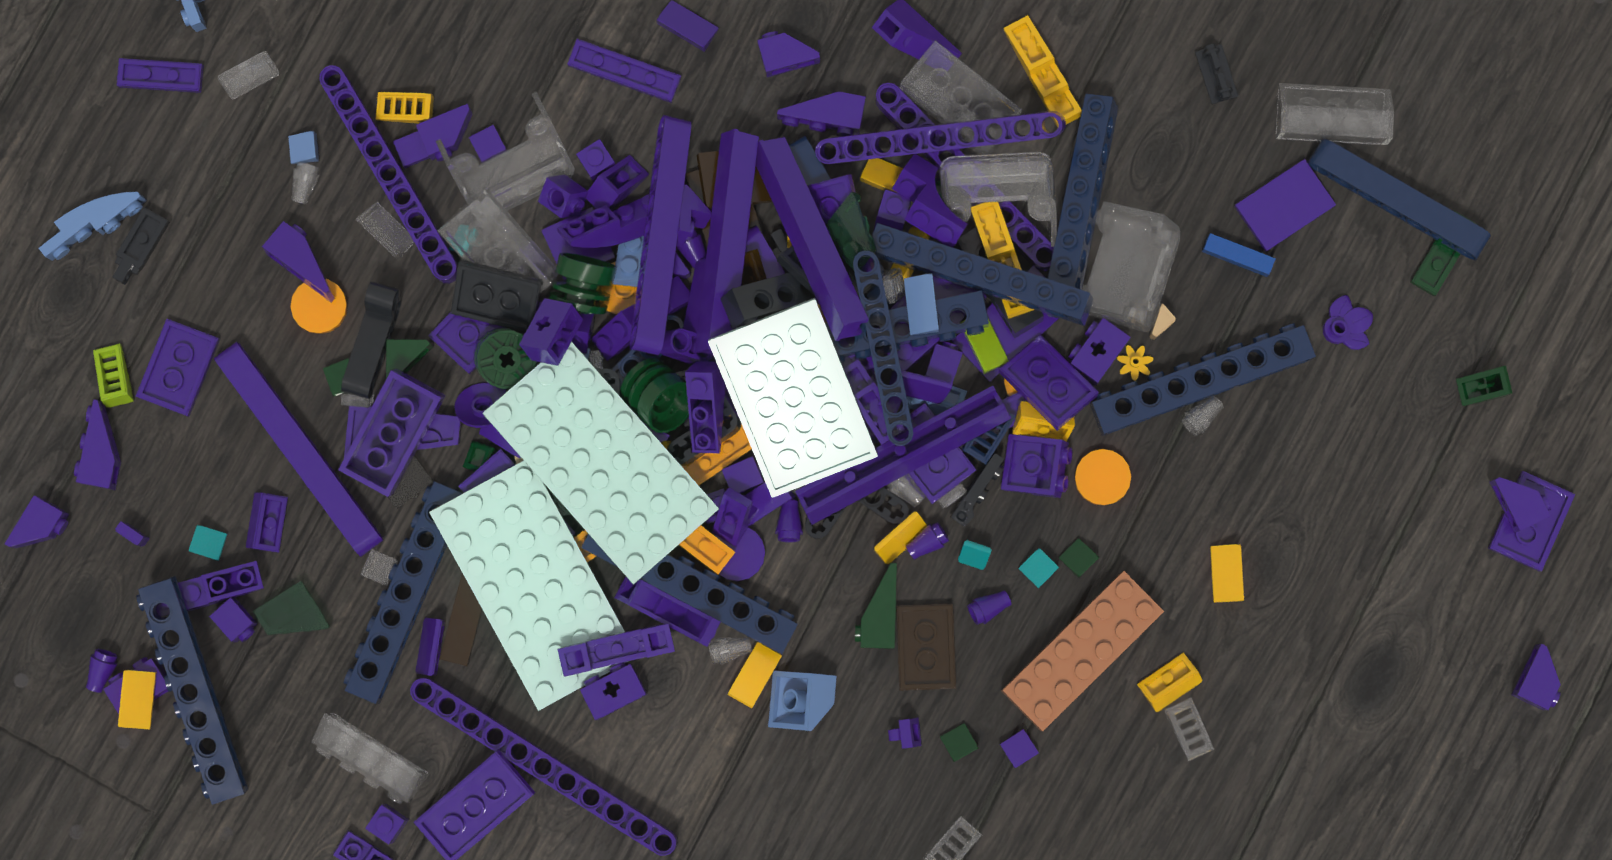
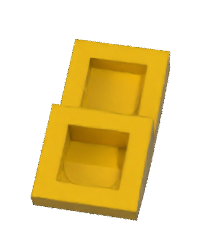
(754, 675)

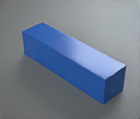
(1238, 255)

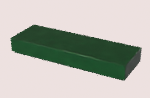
(1435, 267)

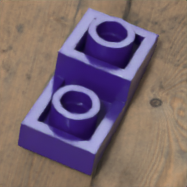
(355, 848)

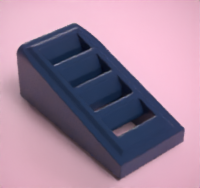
(984, 458)

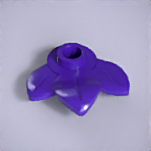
(1351, 323)

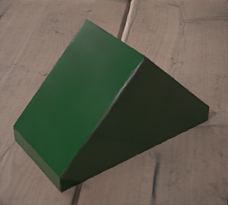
(405, 354)
(1484, 386)

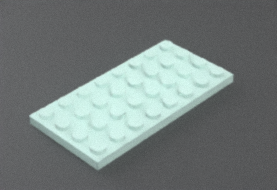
(601, 462)
(527, 577)

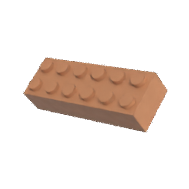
(1082, 651)

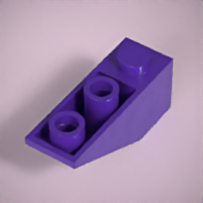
(909, 31)
(833, 111)
(705, 406)
(100, 456)

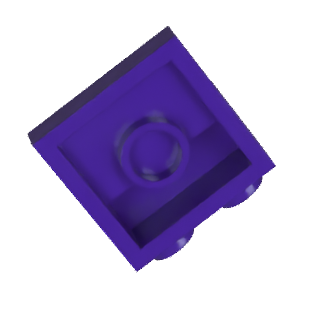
(1036, 466)

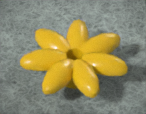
(1135, 368)

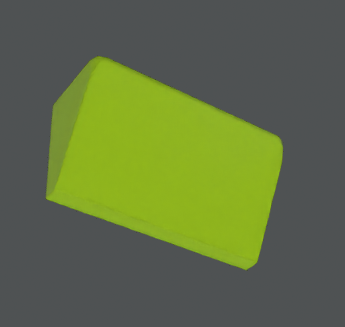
(987, 349)

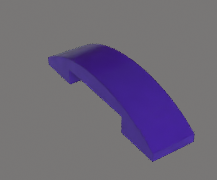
(616, 649)

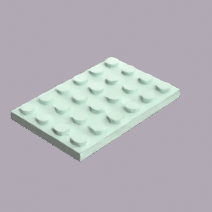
(793, 397)

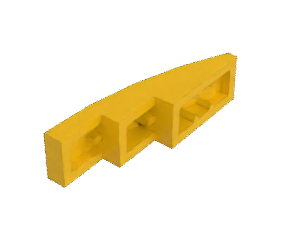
(1042, 70)
(997, 244)

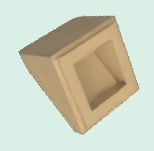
(1163, 320)

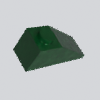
(878, 621)

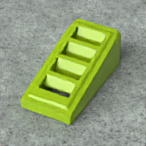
(121, 390)

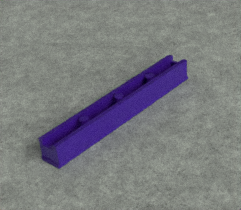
(726, 232)
(810, 238)
(928, 442)

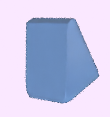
(303, 147)

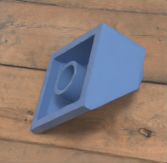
(800, 699)

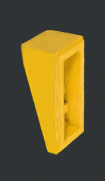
(427, 107)

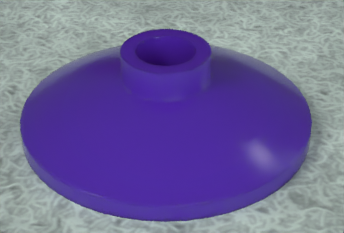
(474, 401)

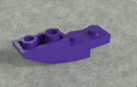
(607, 227)
(218, 587)

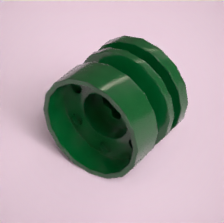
(583, 282)
(488, 362)
(656, 395)

